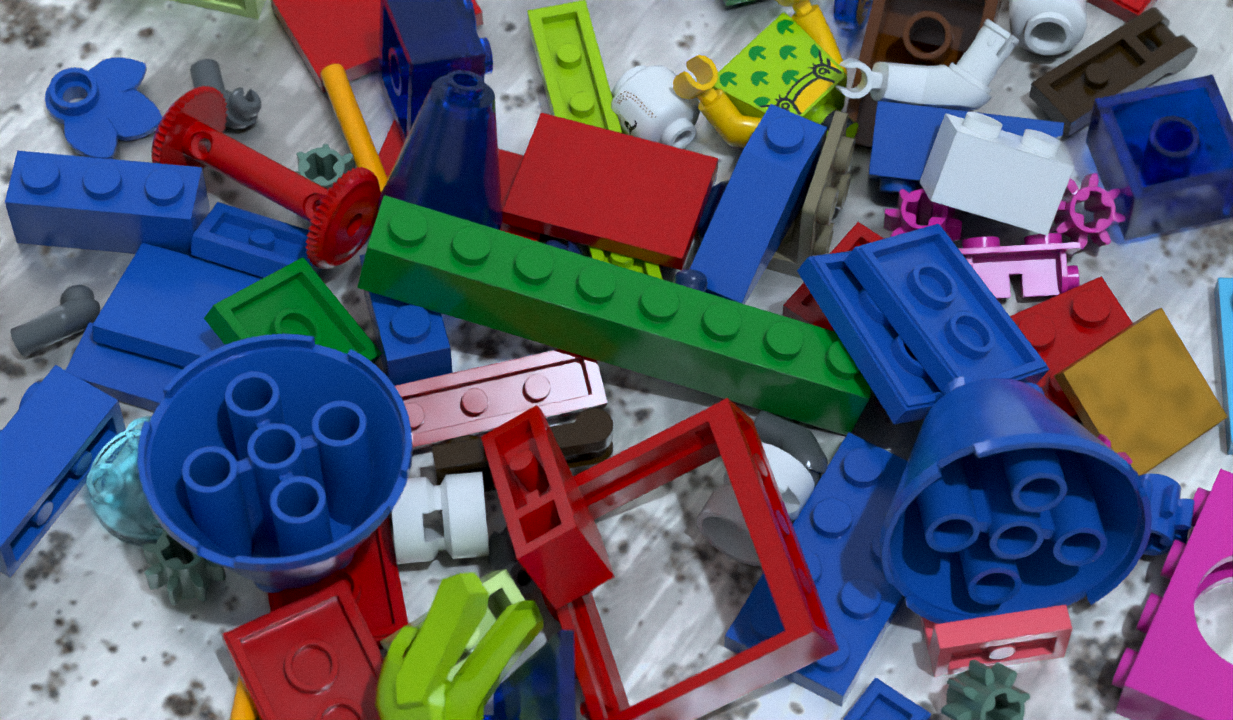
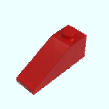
(545, 509)

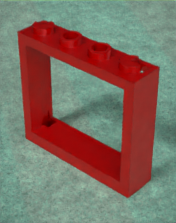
(648, 465)

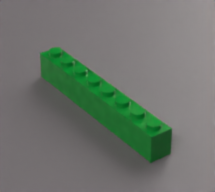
(613, 315)

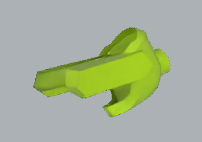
(420, 659)

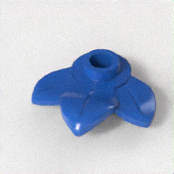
(109, 106)

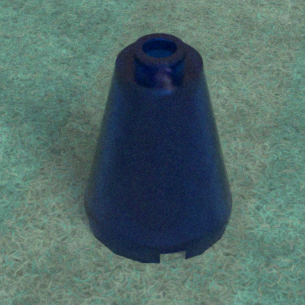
(452, 153)

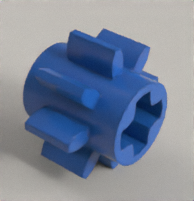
(1170, 514)

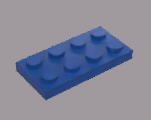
(842, 550)

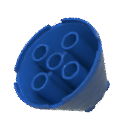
(276, 457)
(1009, 507)

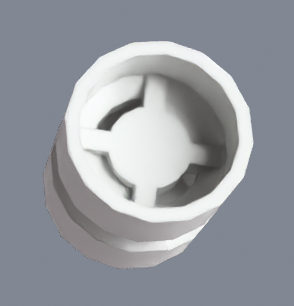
(463, 513)
(722, 518)

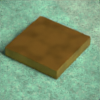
(1142, 392)

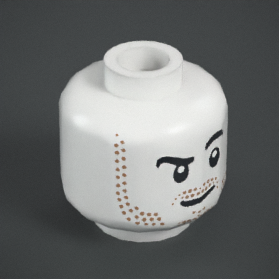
(651, 108)

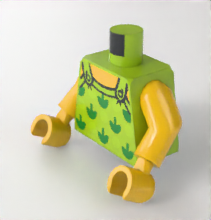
(786, 66)

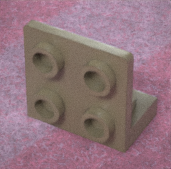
(812, 228)

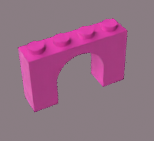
(1176, 668)

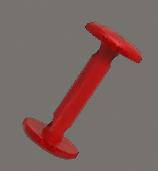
(338, 215)

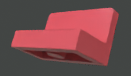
(998, 638)

